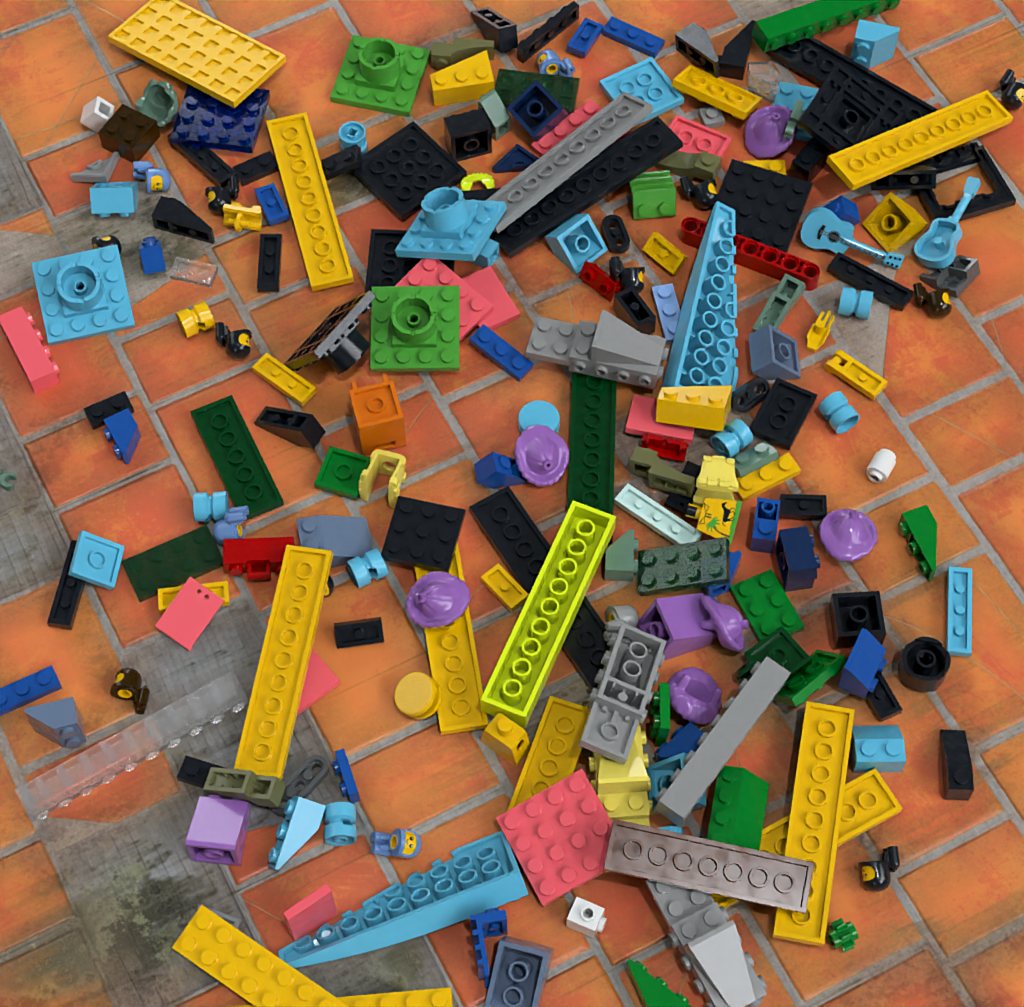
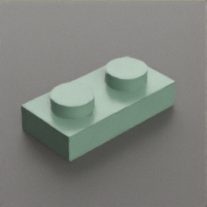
(755, 458)

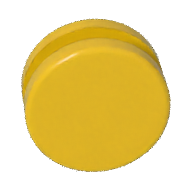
(418, 695)

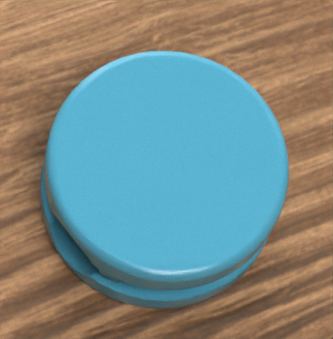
(538, 413)

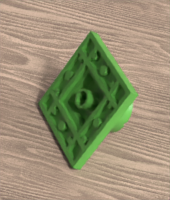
(380, 75)
(415, 328)

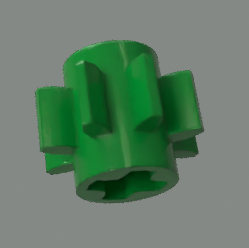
(842, 935)

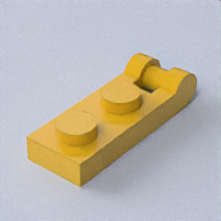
(856, 374)

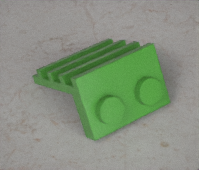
(653, 195)

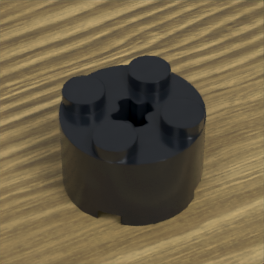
(924, 664)

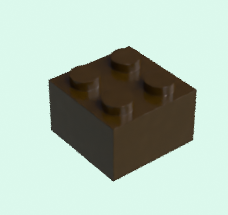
(129, 133)

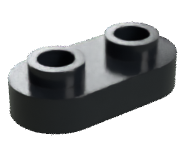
(617, 235)
(748, 396)

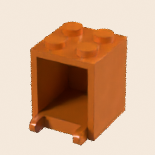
(377, 416)

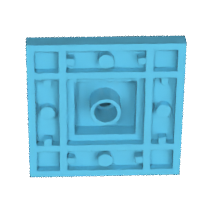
(450, 226)
(83, 295)

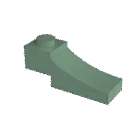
(780, 303)

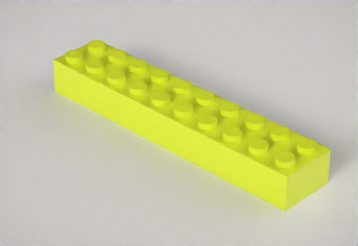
(548, 614)

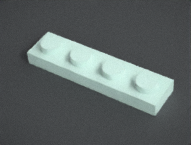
(656, 516)

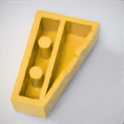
(462, 81)
(695, 406)

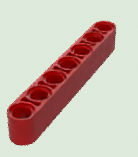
(758, 257)

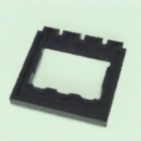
(981, 203)

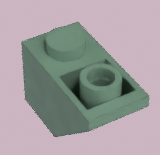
(496, 113)
(620, 558)

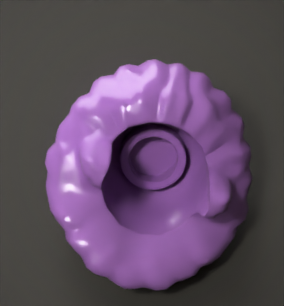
(766, 130)
(541, 455)
(848, 534)
(437, 599)
(727, 623)
(695, 695)

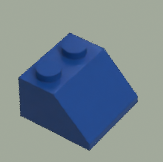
(862, 665)

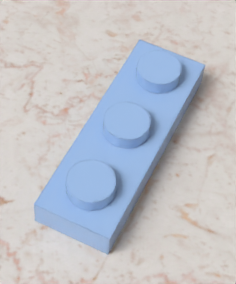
(667, 309)

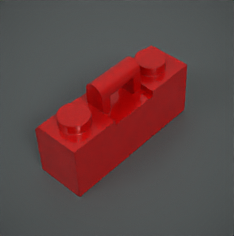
(254, 556)

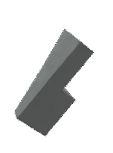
(955, 276)

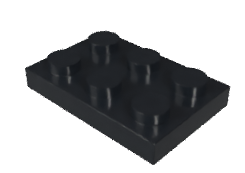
(783, 414)

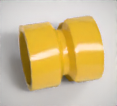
(195, 319)

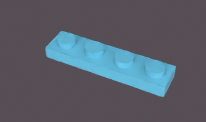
(959, 611)

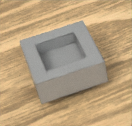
(711, 117)

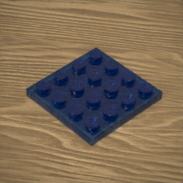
(215, 125)

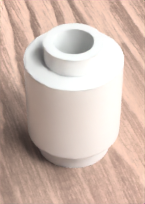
(881, 466)

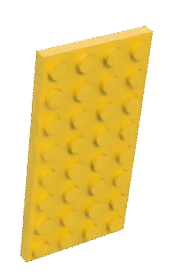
(197, 50)

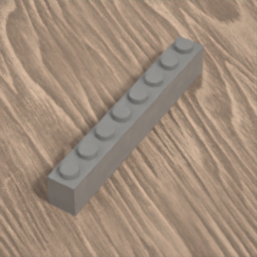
(722, 741)

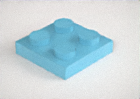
(96, 560)

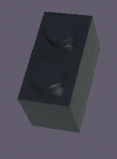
(809, 161)
(634, 311)

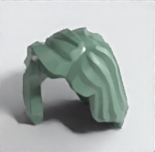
(158, 102)

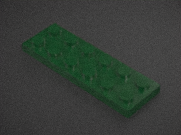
(237, 457)

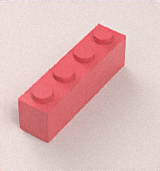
(29, 350)

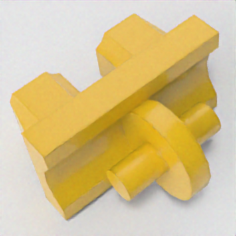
(242, 217)

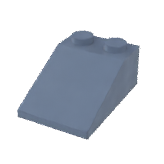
(342, 535)
(518, 973)

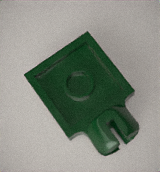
(781, 649)

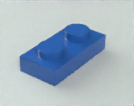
(584, 37)
(271, 204)
(348, 785)

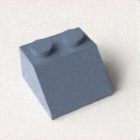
(774, 354)
(58, 722)

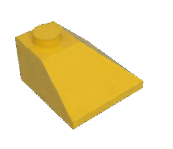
(894, 223)

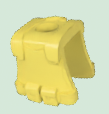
(378, 465)
(716, 479)

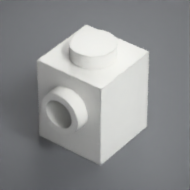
(96, 113)
(586, 918)

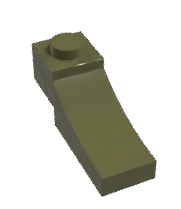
(447, 54)
(698, 165)
(646, 463)
(245, 786)

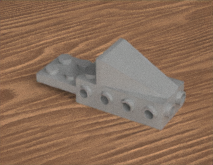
(600, 350)
(622, 692)
(709, 946)

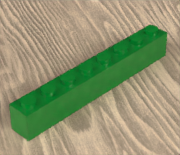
(814, 19)

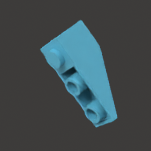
(299, 825)

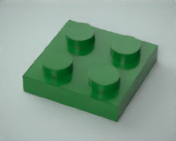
(341, 472)
(660, 710)

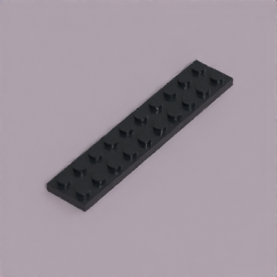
(817, 60)
(591, 184)
(524, 554)

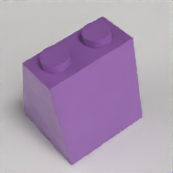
(678, 623)
(218, 830)

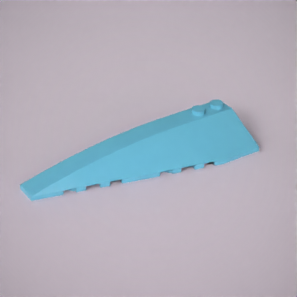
(706, 330)
(468, 884)

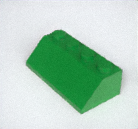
(738, 808)

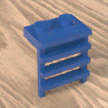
(486, 925)

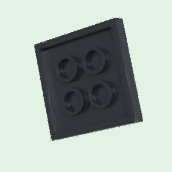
(423, 534)

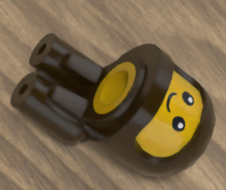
(937, 302)
(128, 687)

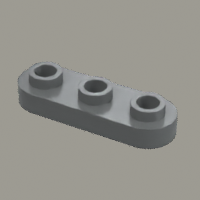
(305, 776)

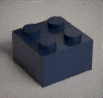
(537, 110)
(796, 558)

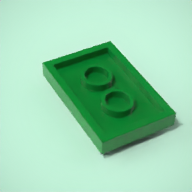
(766, 605)
(811, 678)

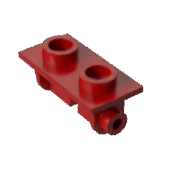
(597, 279)
(668, 449)

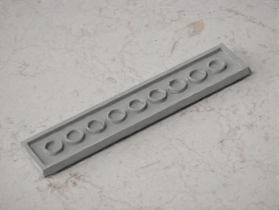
(569, 156)

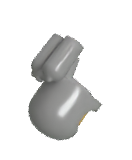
(616, 615)

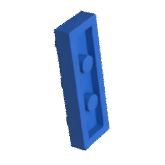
(633, 37)
(501, 352)
(28, 689)

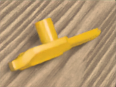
(818, 333)

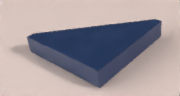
(514, 161)

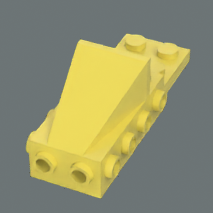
(624, 786)

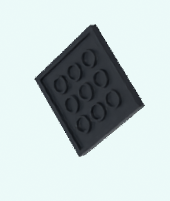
(407, 169)
(764, 203)
(383, 264)

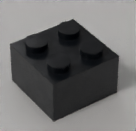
(468, 135)
(853, 612)

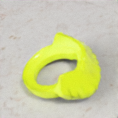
(486, 180)

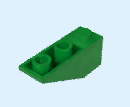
(921, 533)
(651, 990)

